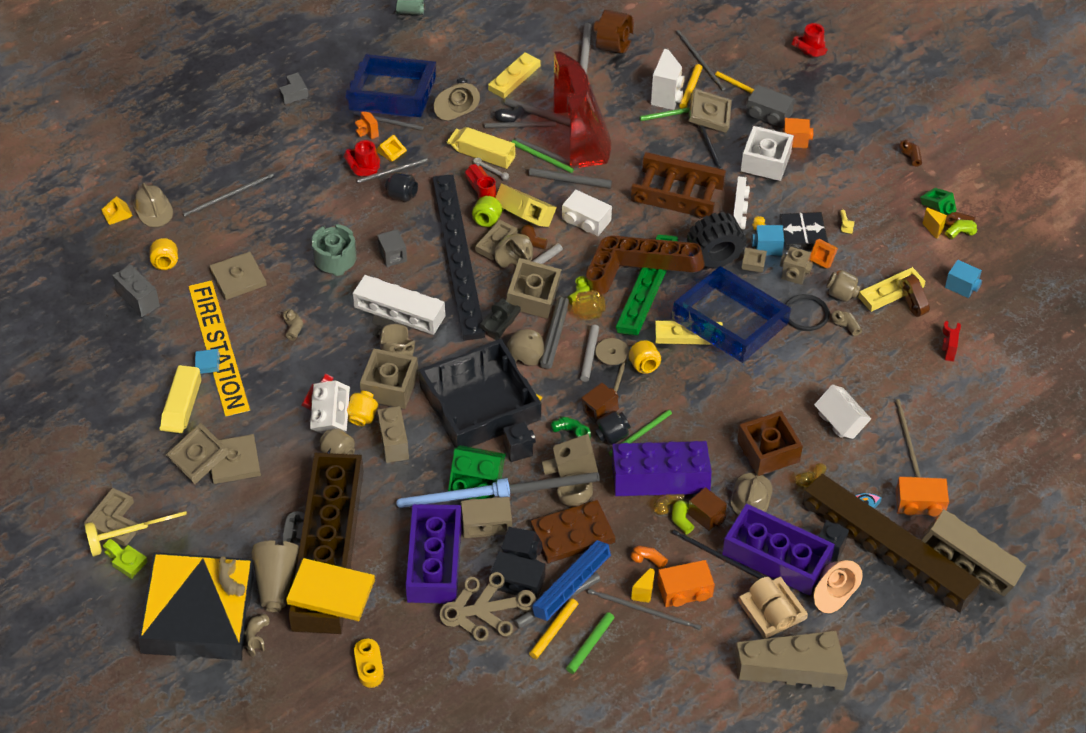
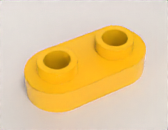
(369, 660)

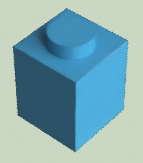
(769, 239)
(963, 279)

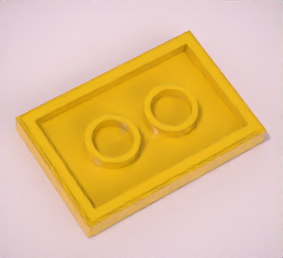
(331, 589)

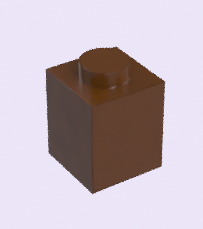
(600, 401)
(707, 509)

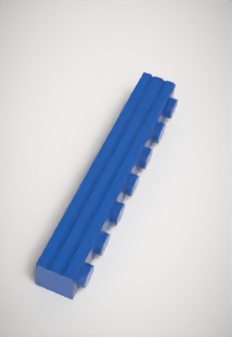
(571, 580)

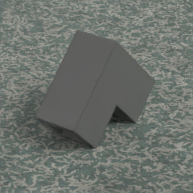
(294, 90)

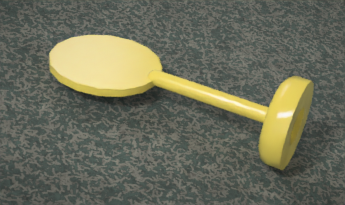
(94, 538)

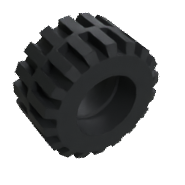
(718, 238)

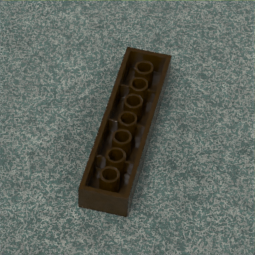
(329, 528)

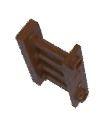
(683, 171)

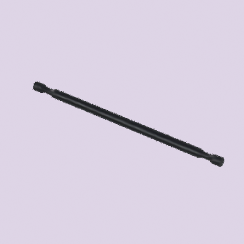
(710, 145)
(717, 554)

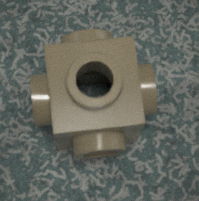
(796, 265)

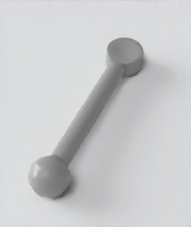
(478, 161)

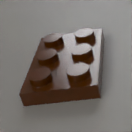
(572, 531)

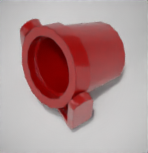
(812, 41)
(365, 159)

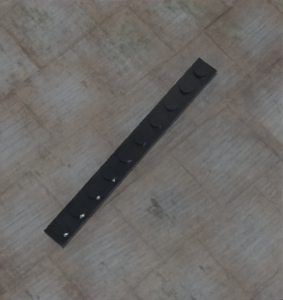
(458, 258)

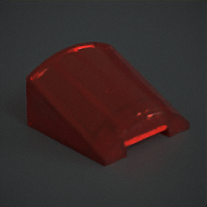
(574, 95)

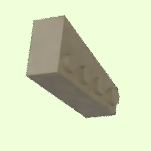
(973, 553)
(793, 660)

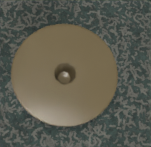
(612, 351)

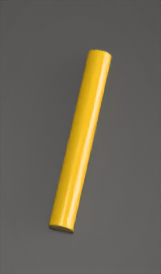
(690, 86)
(553, 628)

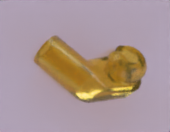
(807, 478)

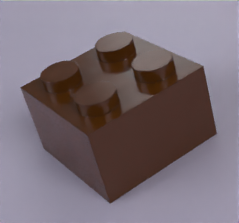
(769, 443)

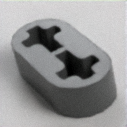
(289, 531)

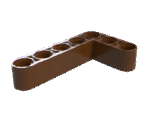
(640, 253)

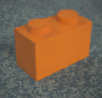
(921, 496)
(685, 583)

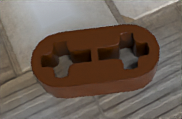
(915, 295)

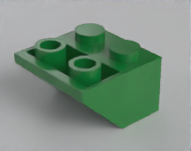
(475, 469)

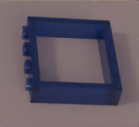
(388, 102)
(743, 293)

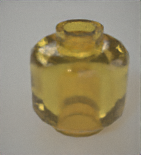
(589, 305)

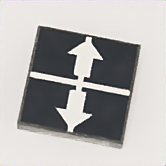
(802, 229)

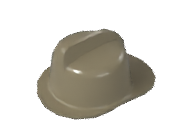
(456, 101)
(152, 206)
(751, 490)

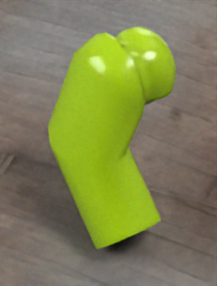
(961, 226)
(582, 285)
(679, 516)

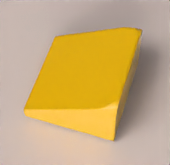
(391, 148)
(116, 211)
(934, 222)
(643, 587)

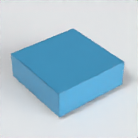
(207, 360)

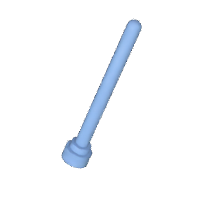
(499, 488)

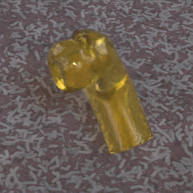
(664, 500)

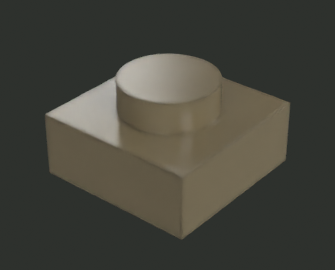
(754, 260)

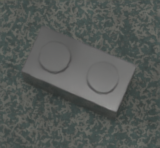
(770, 106)
(136, 290)

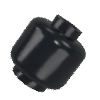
(401, 187)
(612, 427)

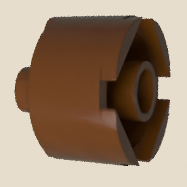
(614, 31)

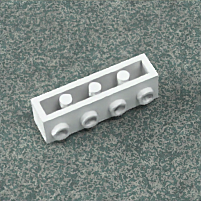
(399, 304)

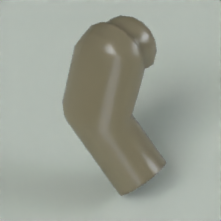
(846, 320)
(294, 322)

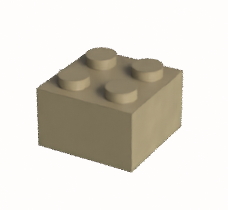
(534, 287)
(390, 377)

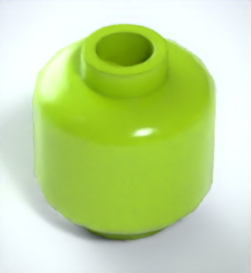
(487, 211)

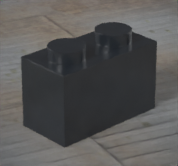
(519, 574)

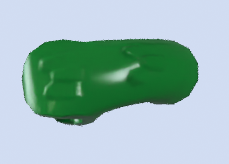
(567, 423)

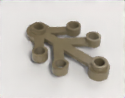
(483, 608)

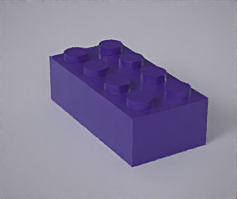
(661, 468)
(778, 549)
(434, 553)

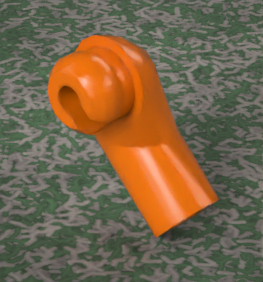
(649, 553)

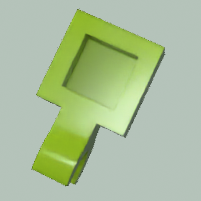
(126, 561)

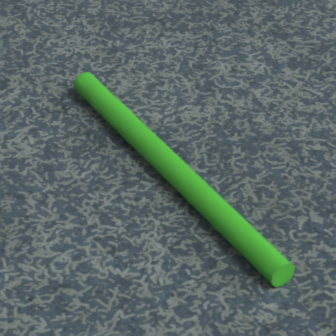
(664, 114)
(542, 156)
(645, 429)

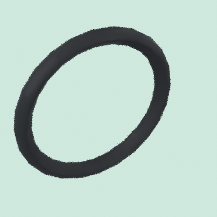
(807, 296)

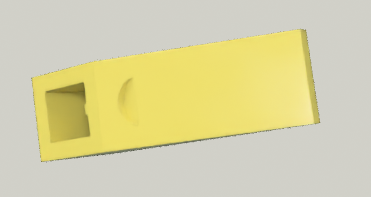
(525, 206)

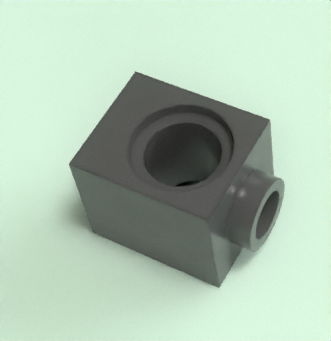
(392, 248)

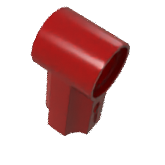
(480, 181)

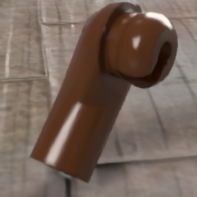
(912, 151)
(953, 217)
(537, 242)

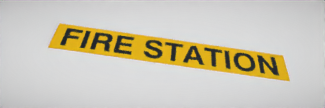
(216, 337)

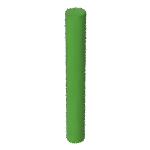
(590, 643)

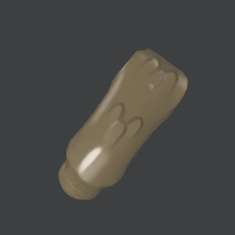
(229, 585)
(253, 627)

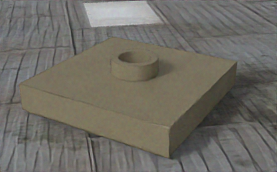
(710, 110)
(238, 275)
(197, 453)
(240, 462)

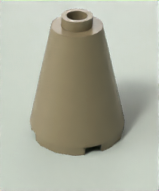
(274, 572)

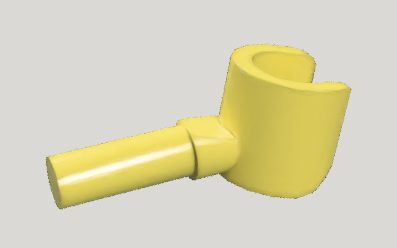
(847, 226)

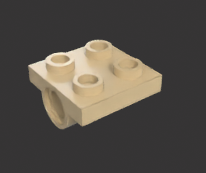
(772, 606)

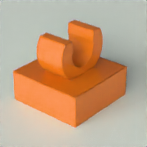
(367, 125)
(823, 253)

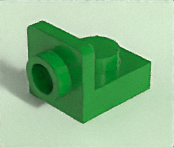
(939, 200)

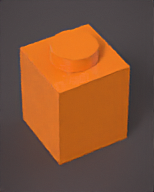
(800, 129)

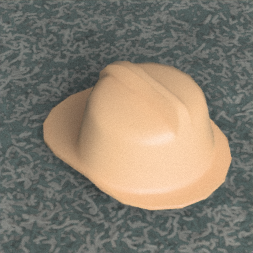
(836, 585)

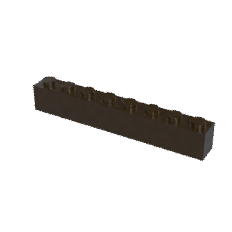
(892, 543)

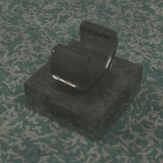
(380, 322)

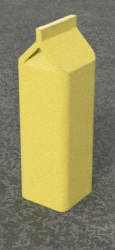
(483, 146)
(181, 399)

